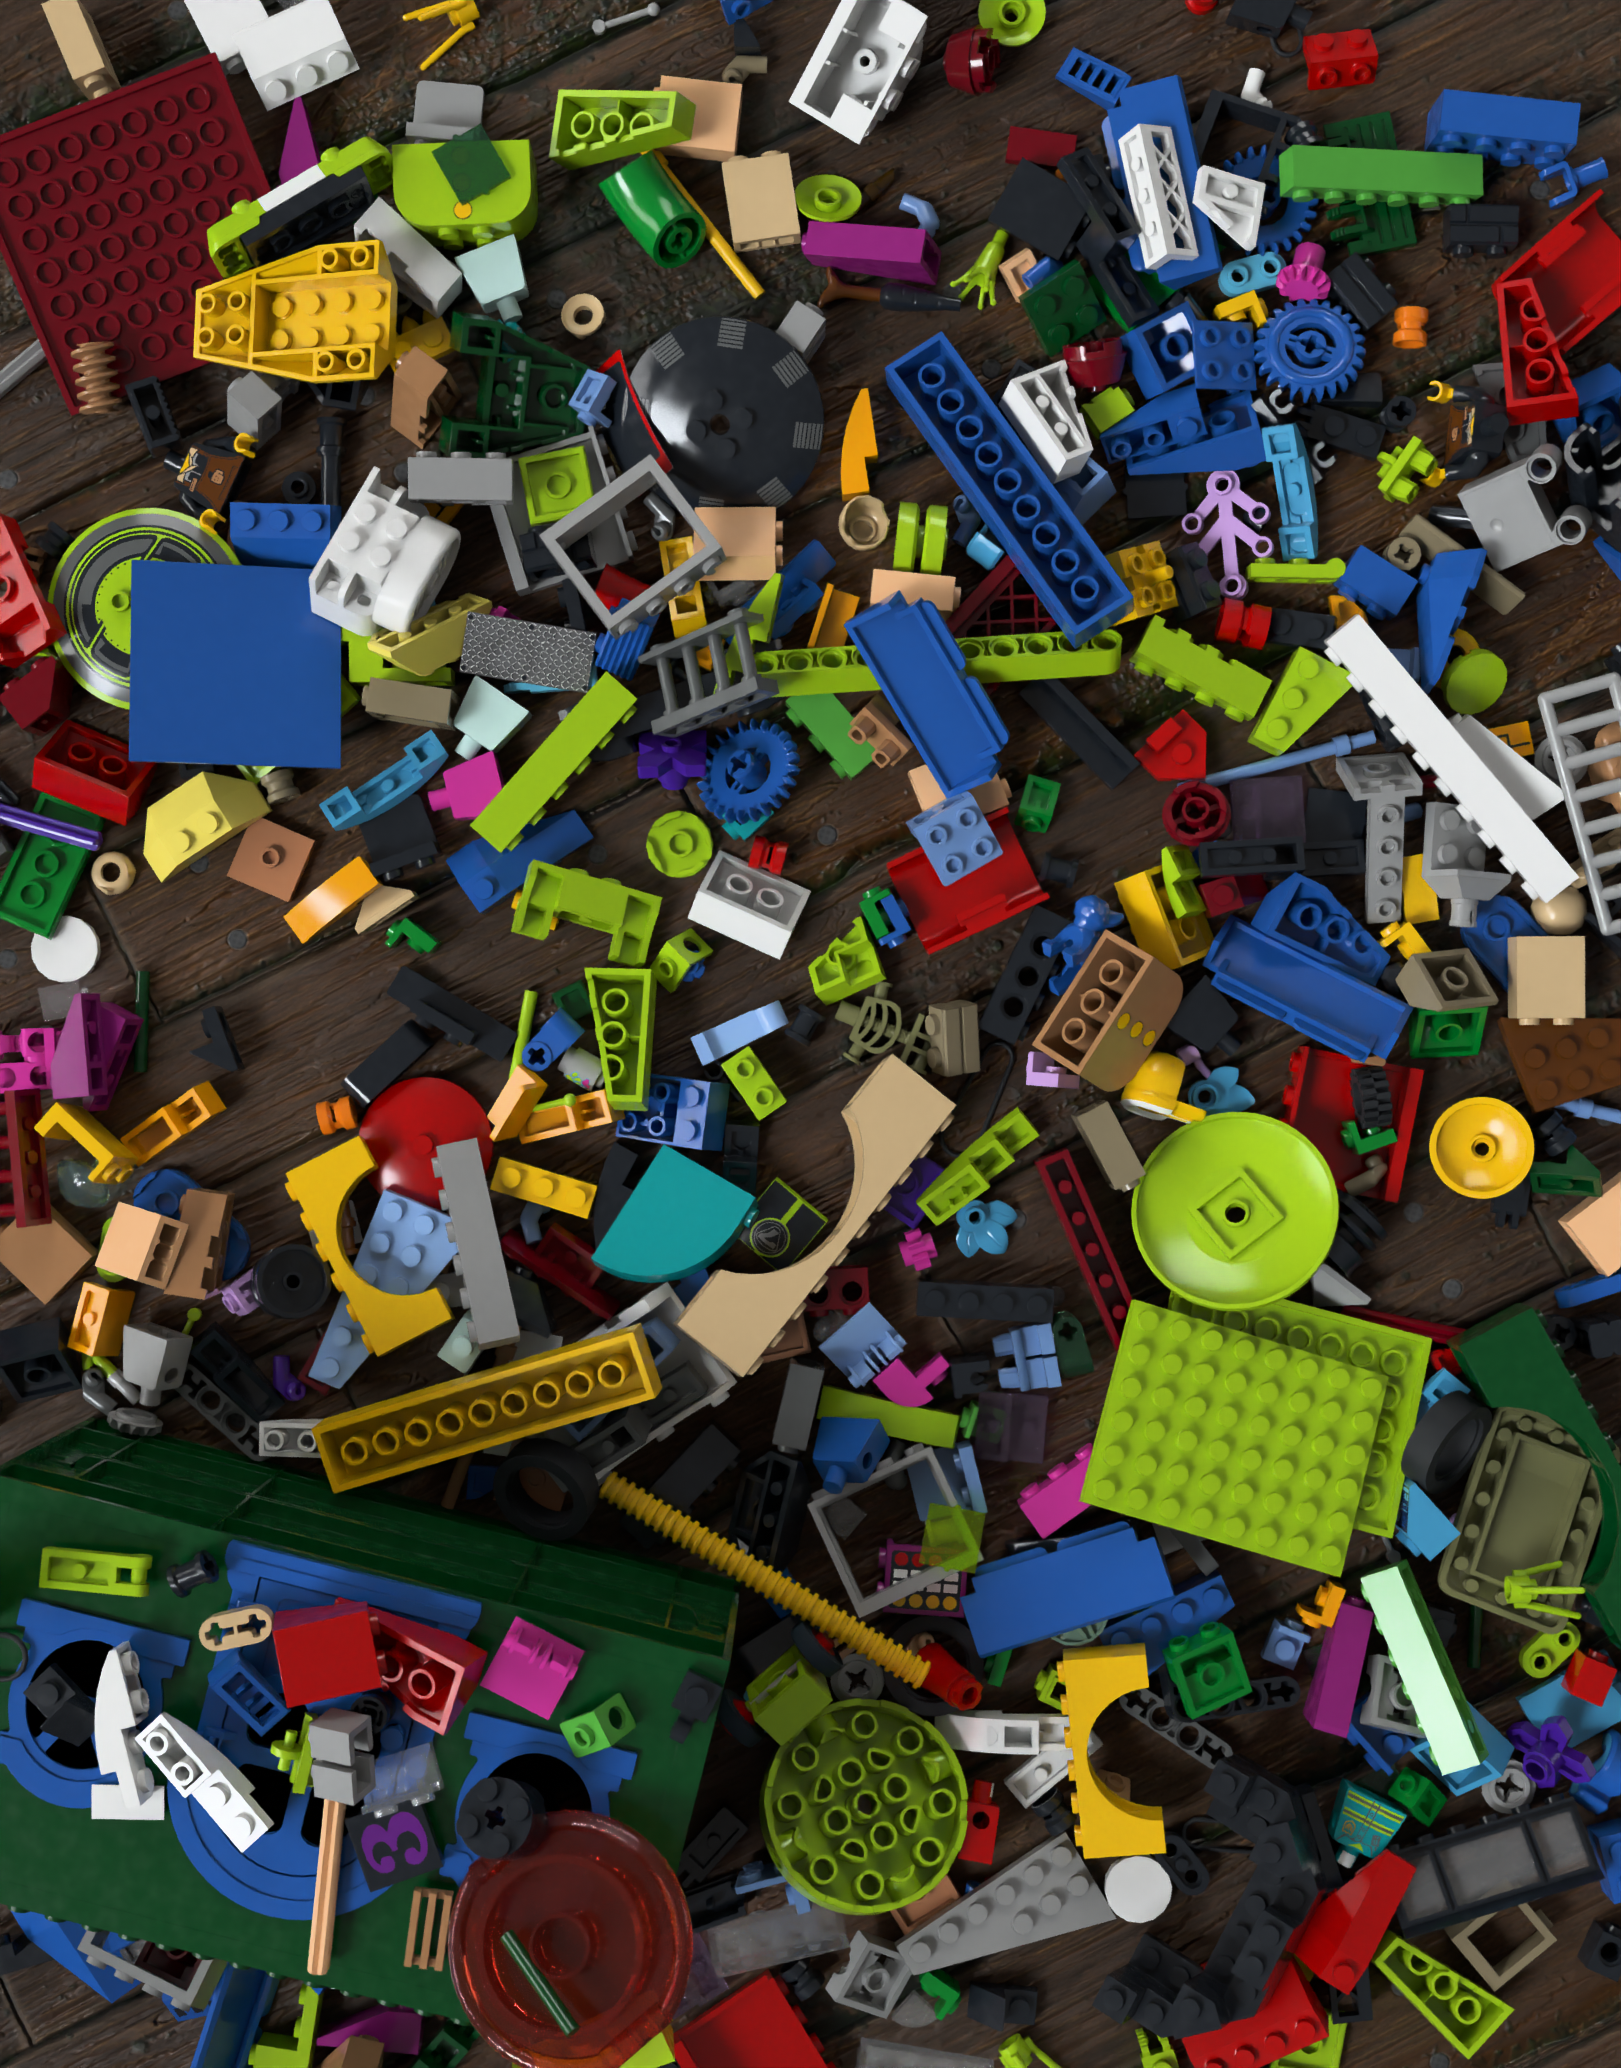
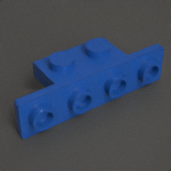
(799, 587)

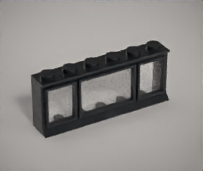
(1495, 1865)

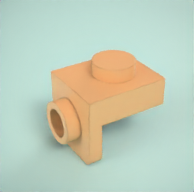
(1014, 269)

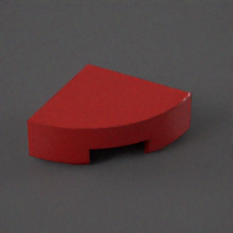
(1444, 1358)

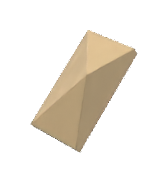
(381, 906)

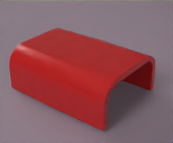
(1574, 273)
(973, 902)

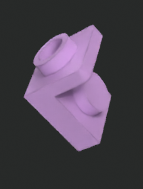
(1042, 1072)
(238, 1295)

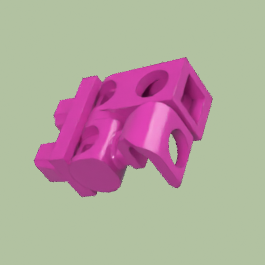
(38, 1049)

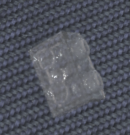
(404, 1777)

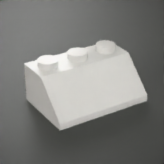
(295, 52)
(749, 904)

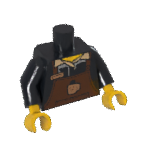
(1473, 432)
(211, 476)

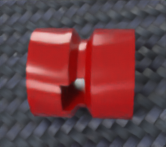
(1243, 623)

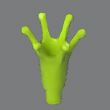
(985, 270)

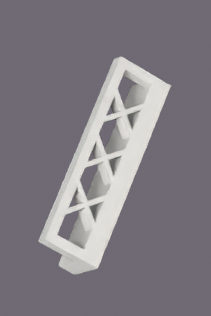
(1151, 192)

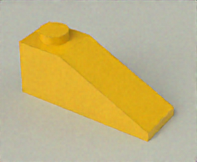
(687, 610)

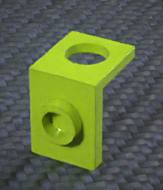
(676, 960)

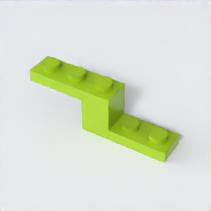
(367, 664)
(291, 2051)

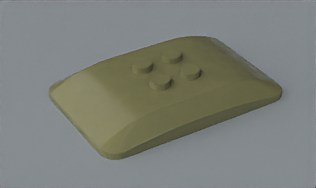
(1521, 1508)

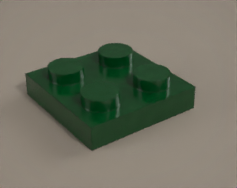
(1062, 308)

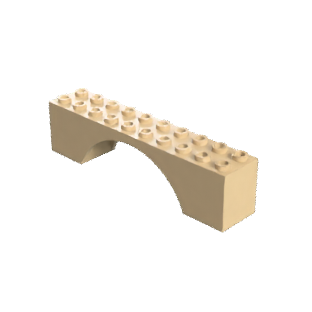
(889, 1128)

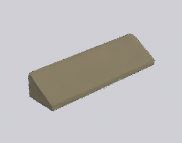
(1491, 585)

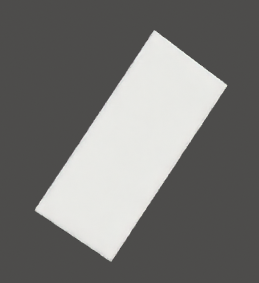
(109, 1804)

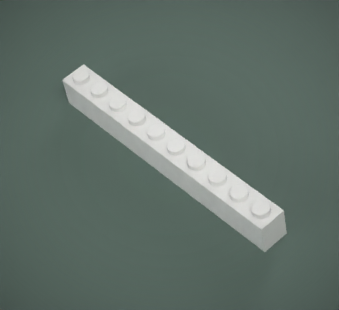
(1450, 758)

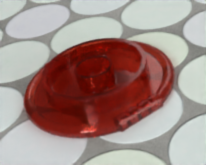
(597, 1923)

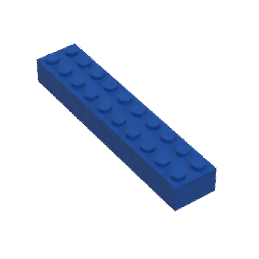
(1009, 490)

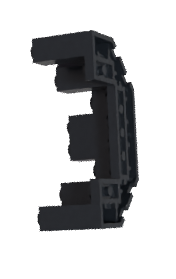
(1180, 1996)

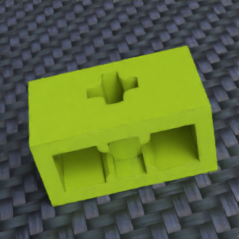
(754, 1083)

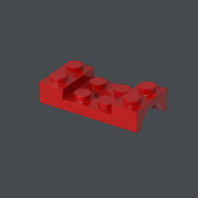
(26, 618)

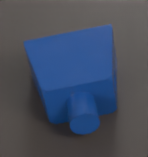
(848, 1450)

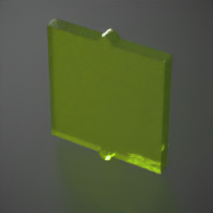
(952, 1537)

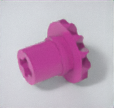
(1305, 276)

